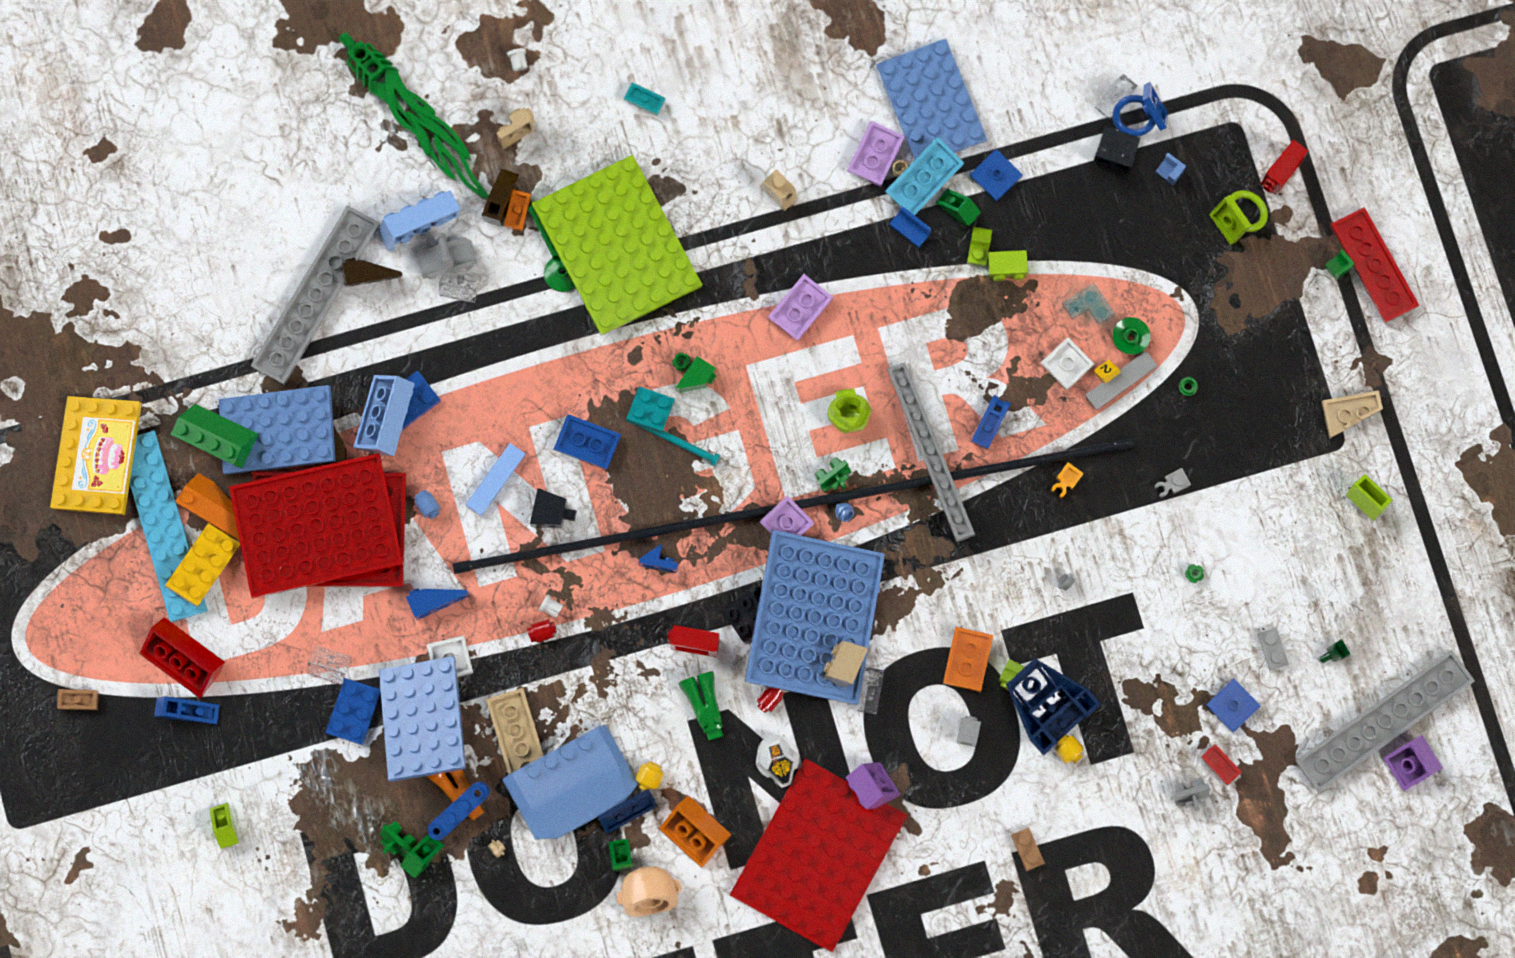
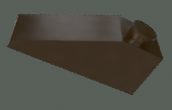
(365, 272)

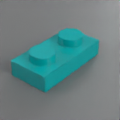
(644, 99)

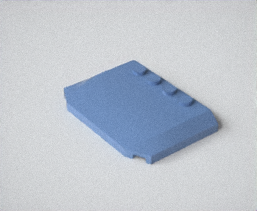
(571, 784)

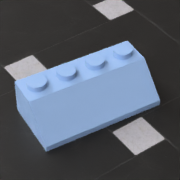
(384, 415)

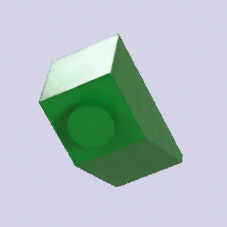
(958, 206)
(697, 376)
(421, 856)

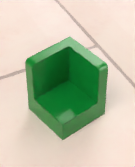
(1339, 265)

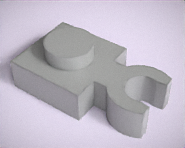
(1175, 482)

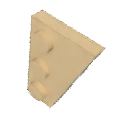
(1349, 410)

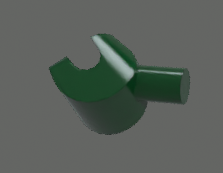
(1335, 652)

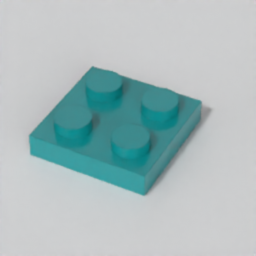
(650, 410)

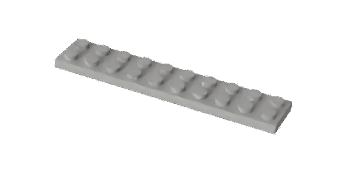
(314, 296)
(1384, 721)

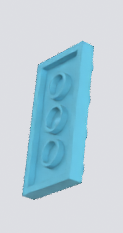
(924, 176)

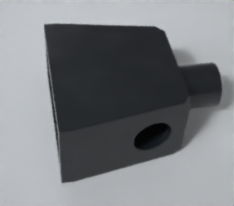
(550, 511)

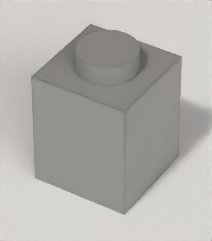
(968, 731)

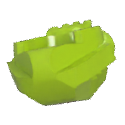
(849, 411)

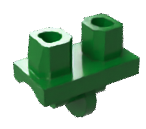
(835, 477)
(393, 842)

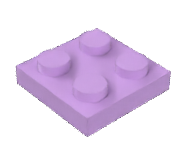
(787, 518)

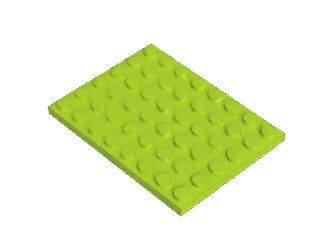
(616, 245)

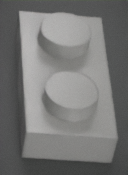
(1273, 649)

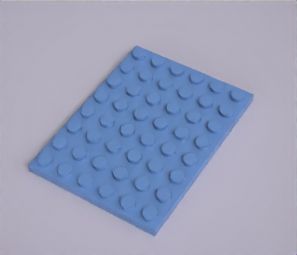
(808, 603)

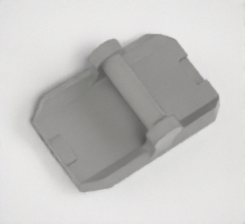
(446, 256)

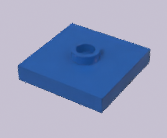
(996, 175)
(1233, 705)

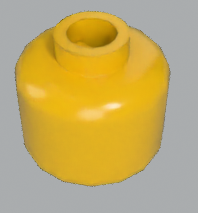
(1069, 749)
(649, 775)

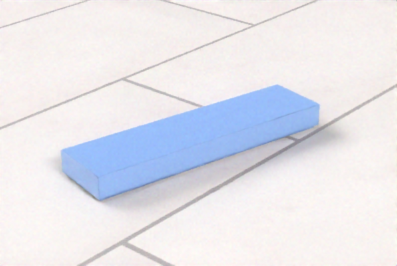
(495, 479)

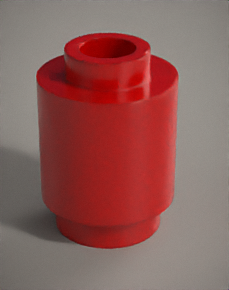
(542, 631)
(769, 699)

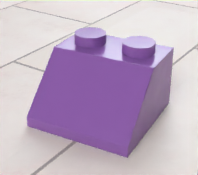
(1413, 762)
(872, 785)

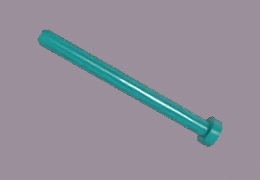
(688, 446)

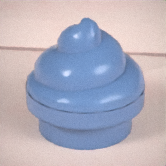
(844, 512)

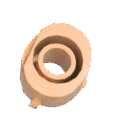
(648, 891)

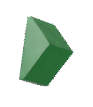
(620, 855)

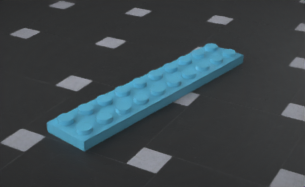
(160, 521)

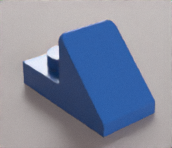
(653, 561)

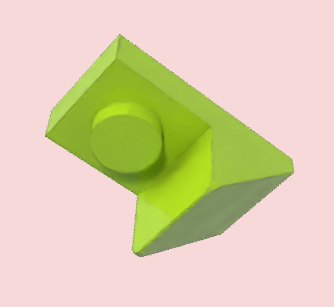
(979, 246)

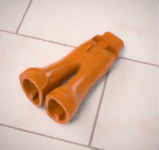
(451, 791)

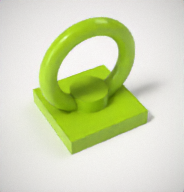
(1232, 220)

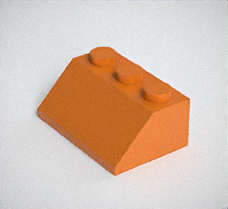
(694, 831)

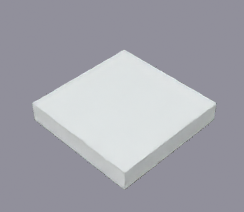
(1067, 363)
(452, 647)

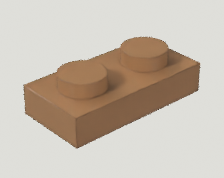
(77, 699)
(1027, 849)

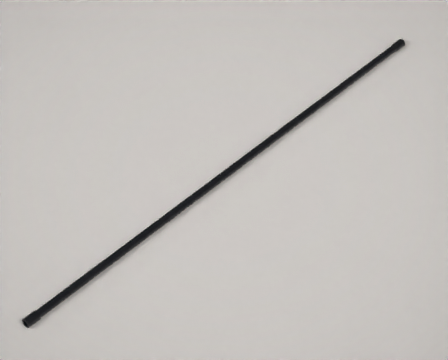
(469, 565)

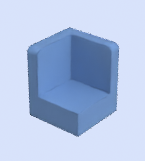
(1170, 169)

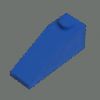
(429, 601)
(186, 710)

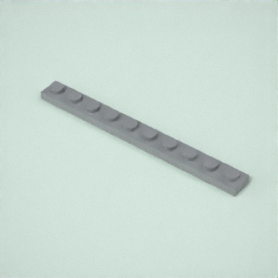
(930, 452)

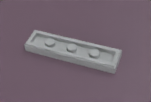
(1129, 375)

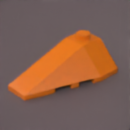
(209, 503)

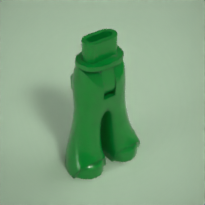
(708, 714)

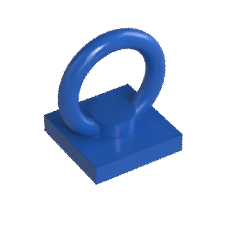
(1152, 107)

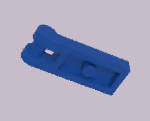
(990, 423)

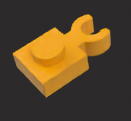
(1068, 478)

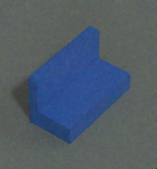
(910, 227)

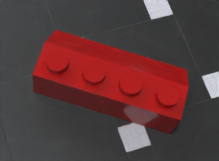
(181, 657)

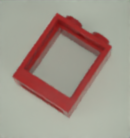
(1284, 167)
(693, 641)

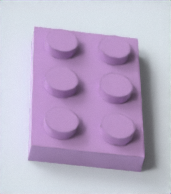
(875, 153)
(800, 307)

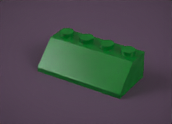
(215, 435)

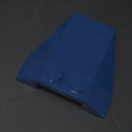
(1049, 703)

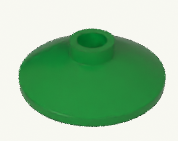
(554, 280)
(1134, 327)

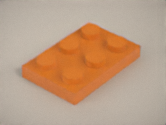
(968, 659)

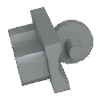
(1192, 796)

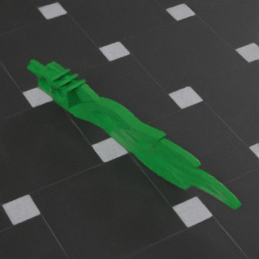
(426, 113)

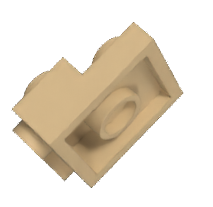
(520, 125)

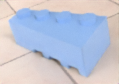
(418, 218)

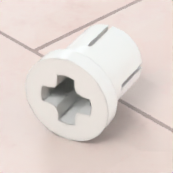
(518, 59)
(550, 607)

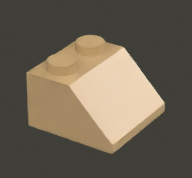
(844, 663)

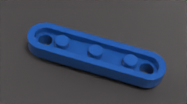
(458, 810)

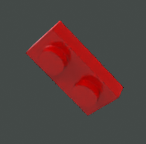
(1221, 764)

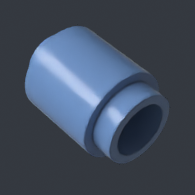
(427, 504)

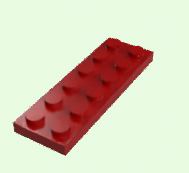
(1374, 265)

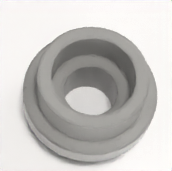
(1066, 581)

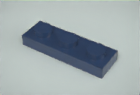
(627, 811)

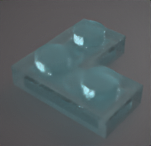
(1091, 300)

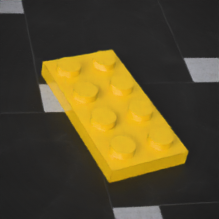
(202, 565)

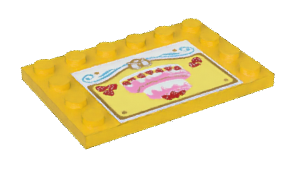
(96, 455)

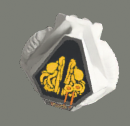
(777, 759)

